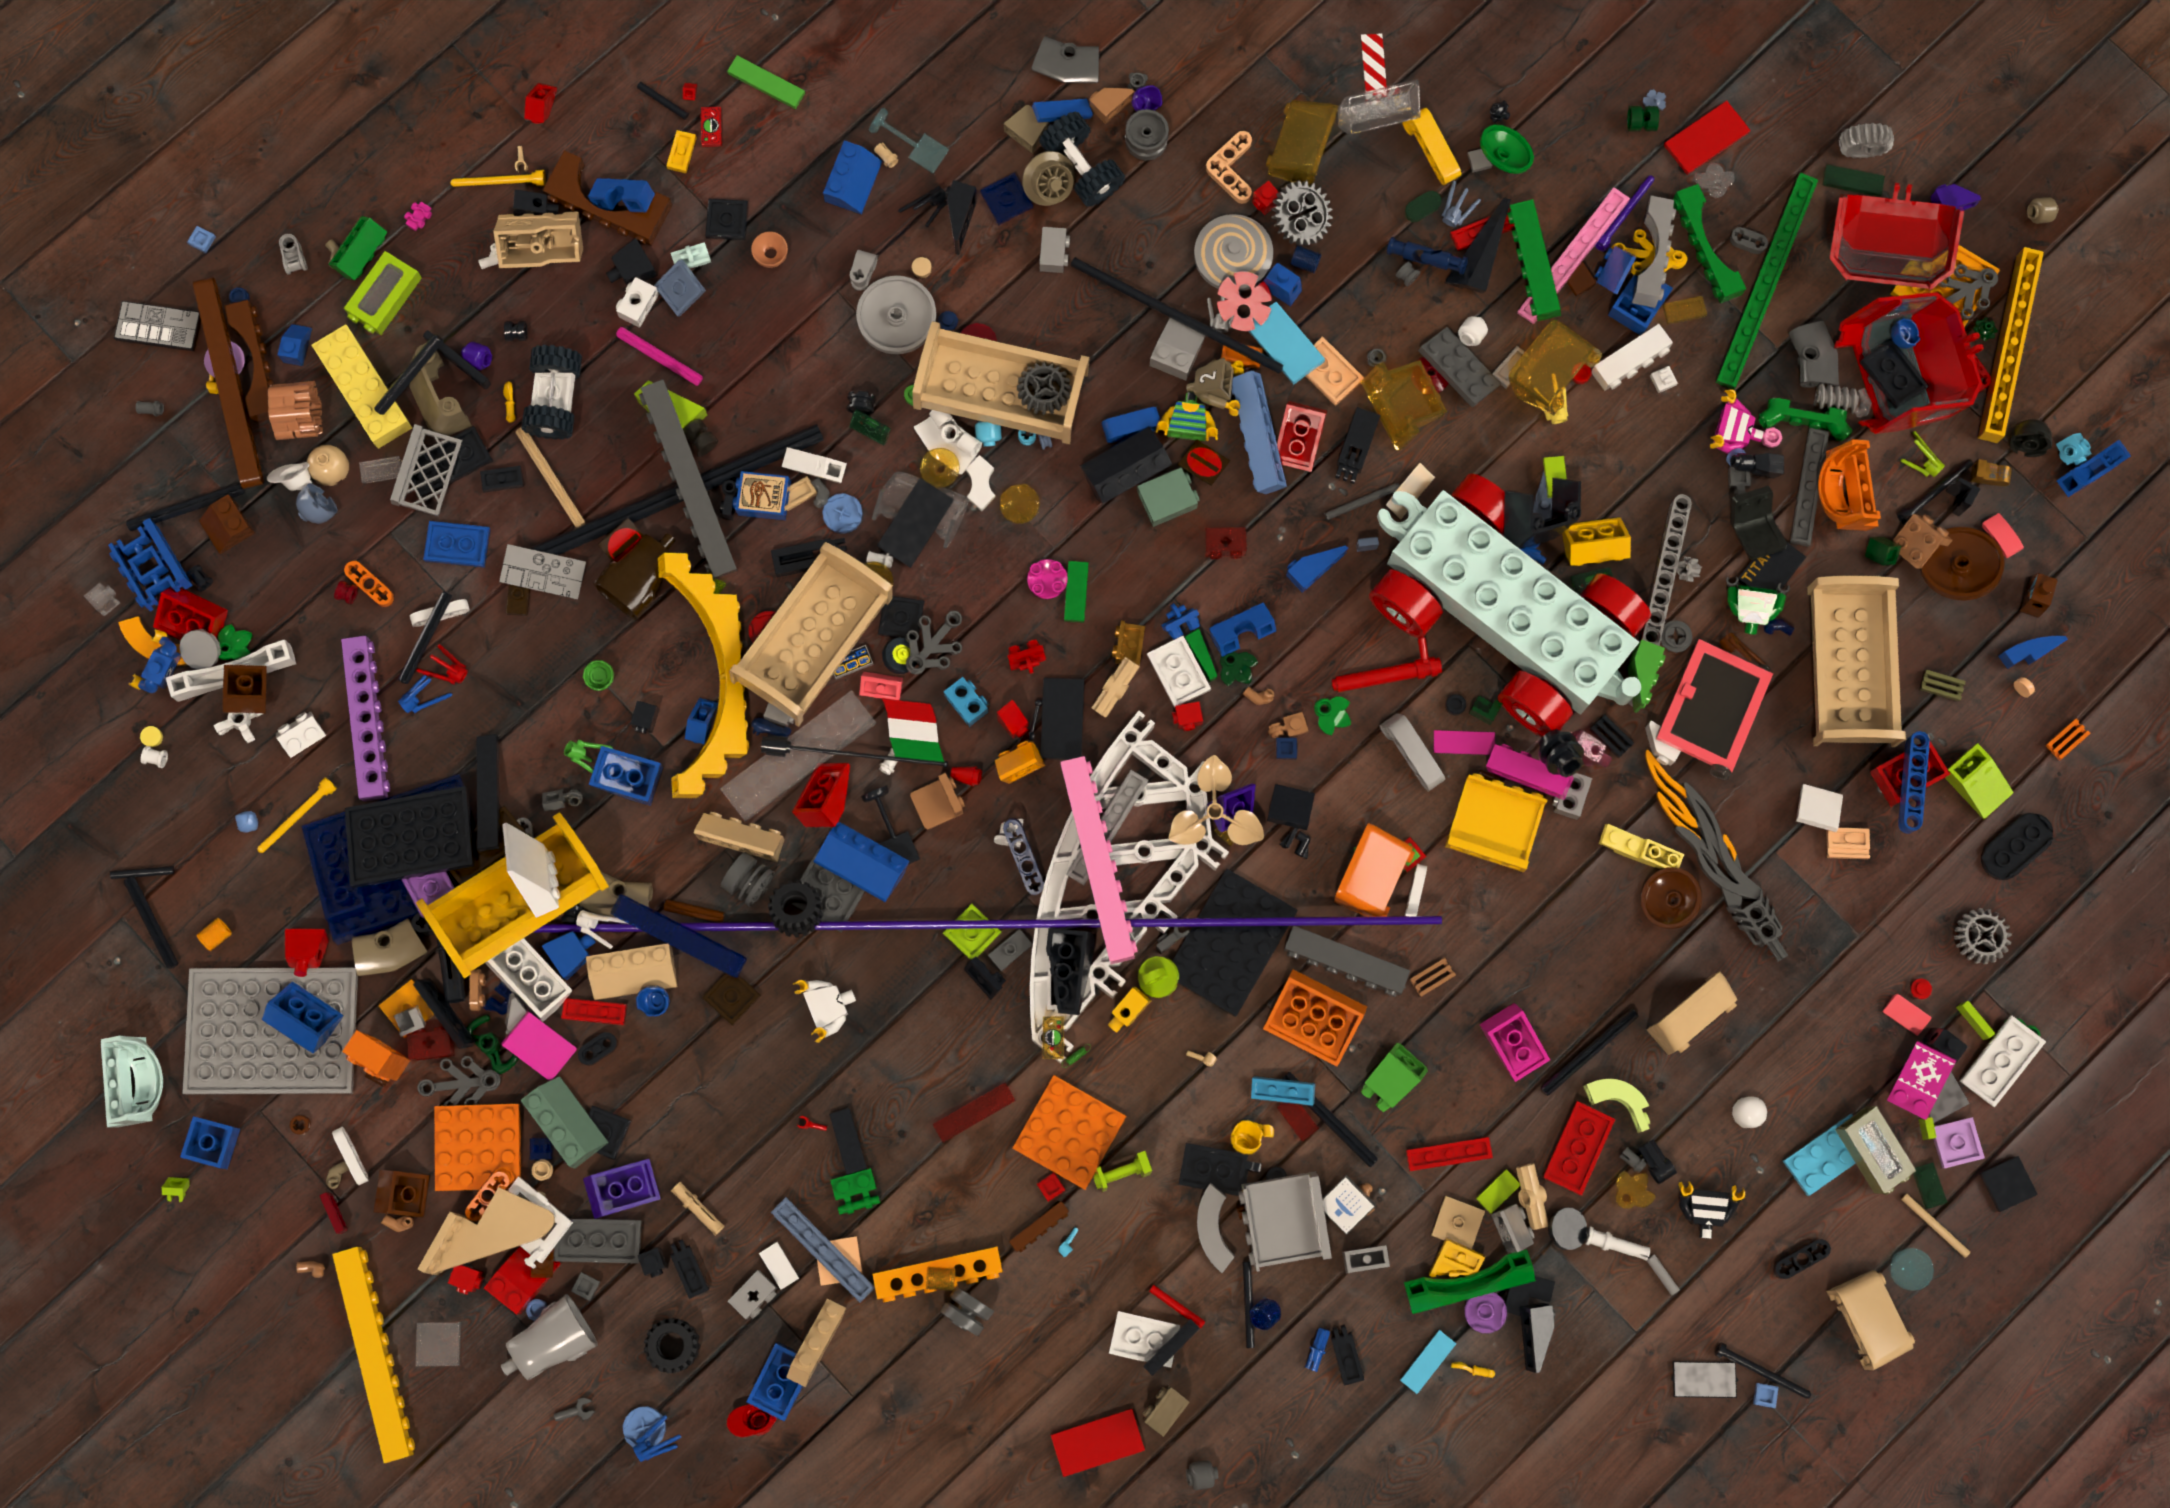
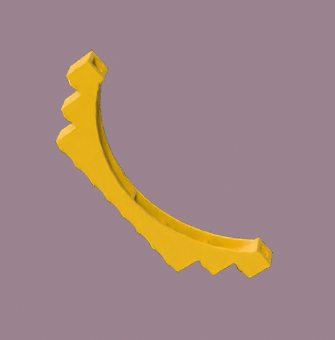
(720, 618)

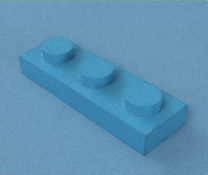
(1283, 1090)

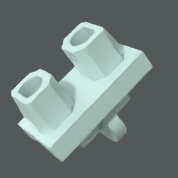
(692, 256)

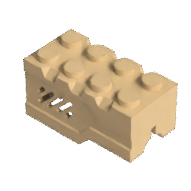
(538, 239)

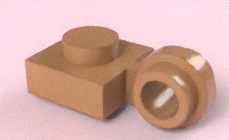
(1293, 725)

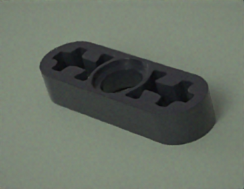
(1791, 1271)

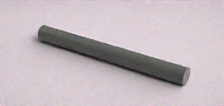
(1361, 501)

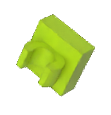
(175, 1187)

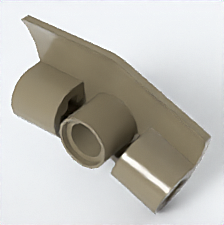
(603, 901)
(402, 949)

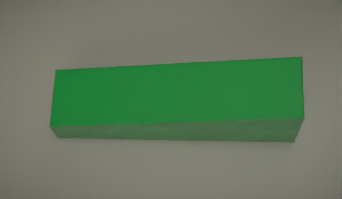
(1200, 652)

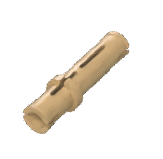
(693, 1204)

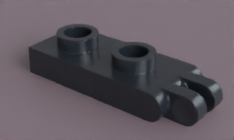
(688, 1270)
(1347, 1356)

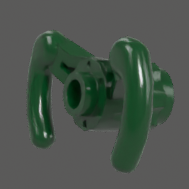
(491, 1045)

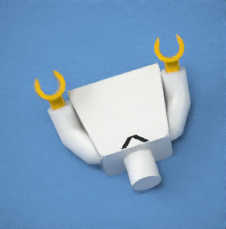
(825, 1005)

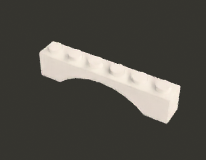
(197, 682)

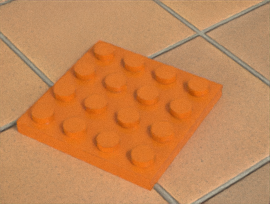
(1069, 1132)
(475, 1143)

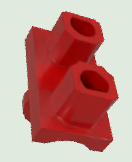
(1027, 658)

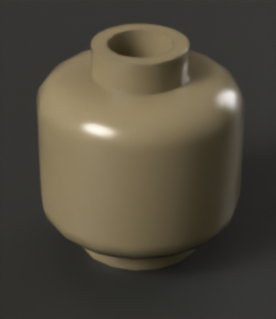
(2042, 210)

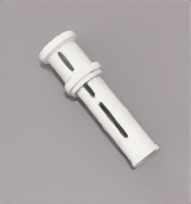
(1607, 1241)

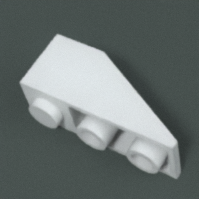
(814, 465)

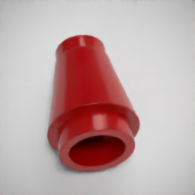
(967, 775)

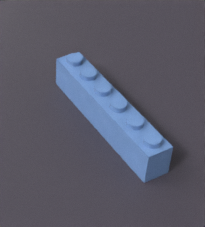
(1258, 433)

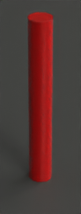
(1177, 1306)

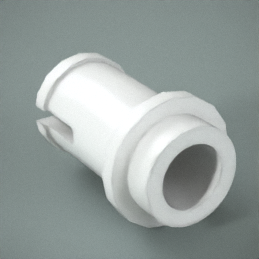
(886, 559)
(888, 765)

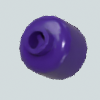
(477, 355)

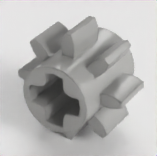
(1688, 569)

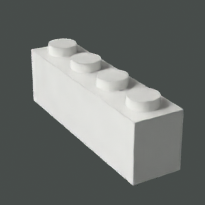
(1632, 357)

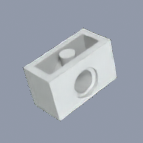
(637, 313)

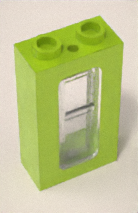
(382, 293)

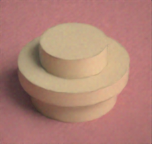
(542, 1170)

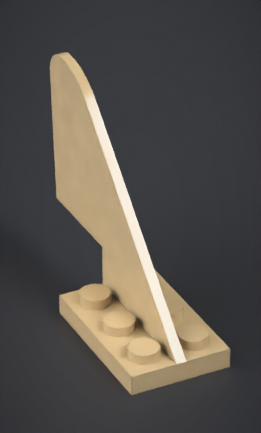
(504, 1225)

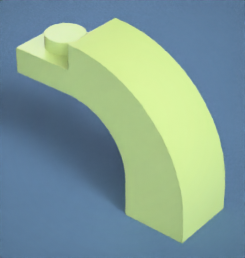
(1624, 1093)

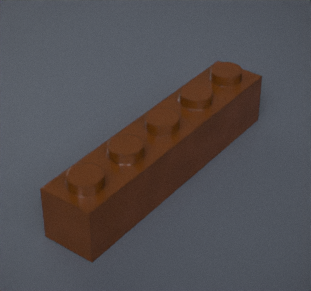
(1039, 1227)

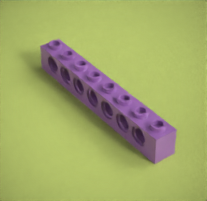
(352, 649)

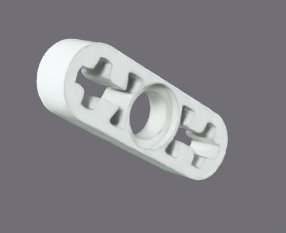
(453, 609)
(1416, 890)
(350, 1155)

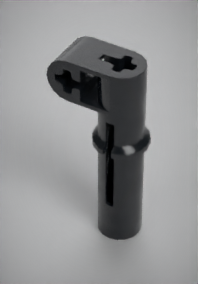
(453, 987)

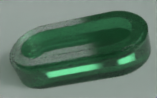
(1423, 206)

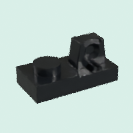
(981, 976)

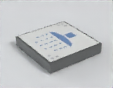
(1347, 1204)

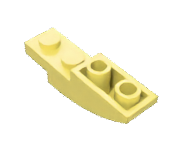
(1640, 849)

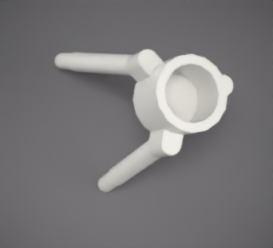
(589, 920)

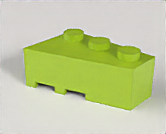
(686, 410)

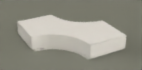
(980, 474)

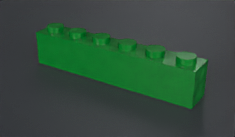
(1535, 260)

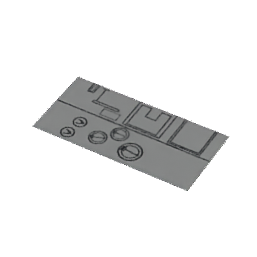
(542, 571)

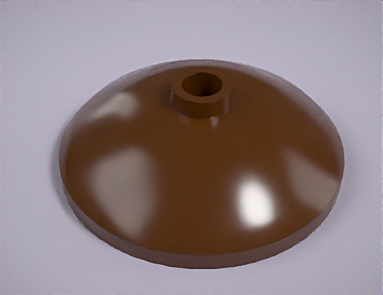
(1661, 892)

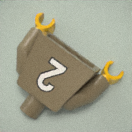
(1214, 384)

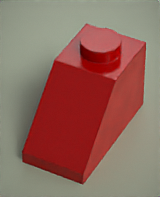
(539, 103)
(1012, 720)

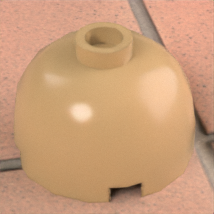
(327, 465)

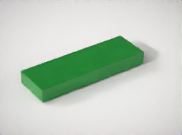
(1076, 591)

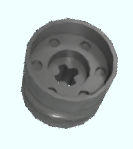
(745, 878)

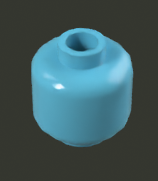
(988, 433)

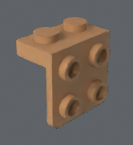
(1920, 539)
(937, 802)

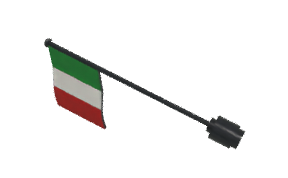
(910, 732)

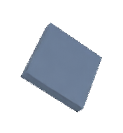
(679, 287)

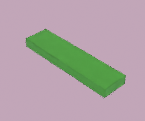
(766, 82)

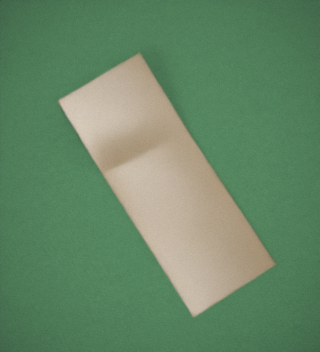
(1414, 485)

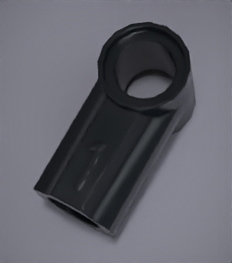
(1659, 1166)

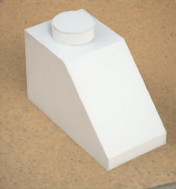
(1664, 753)

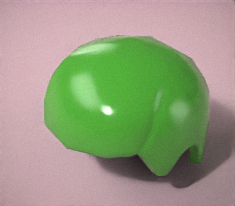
(598, 675)

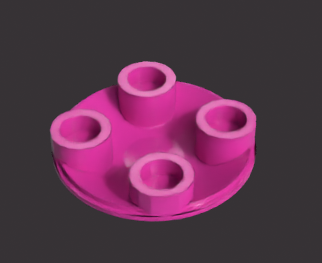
(1047, 578)

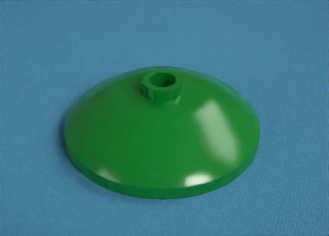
(1506, 149)

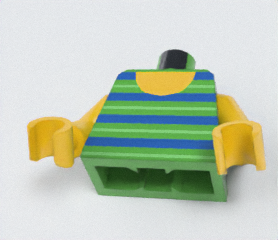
(1188, 421)

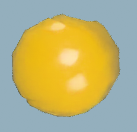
(1246, 1137)

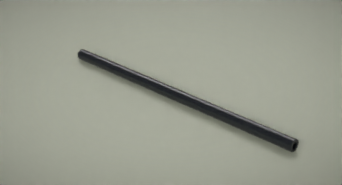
(1177, 315)

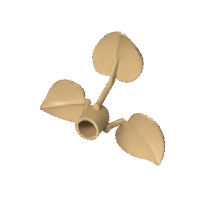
(1186, 826)

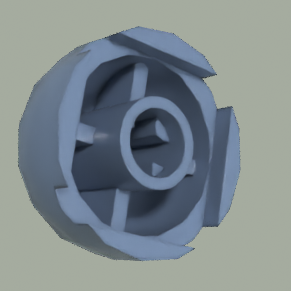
(314, 505)

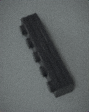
(1171, 1347)

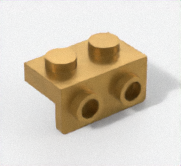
(1129, 642)

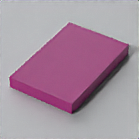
(539, 1046)

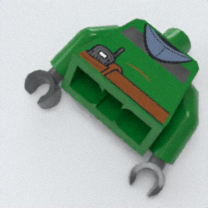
(1755, 604)

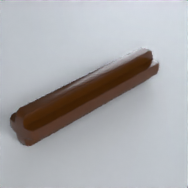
(693, 911)

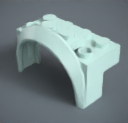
(116, 1062)

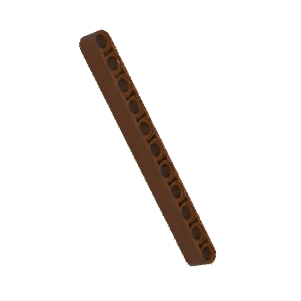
(228, 383)

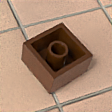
(244, 689)

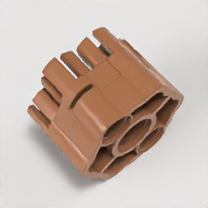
(290, 410)

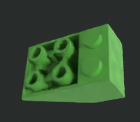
(1643, 665)

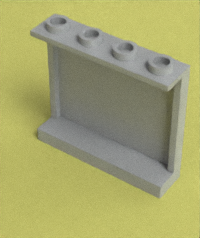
(1285, 1220)

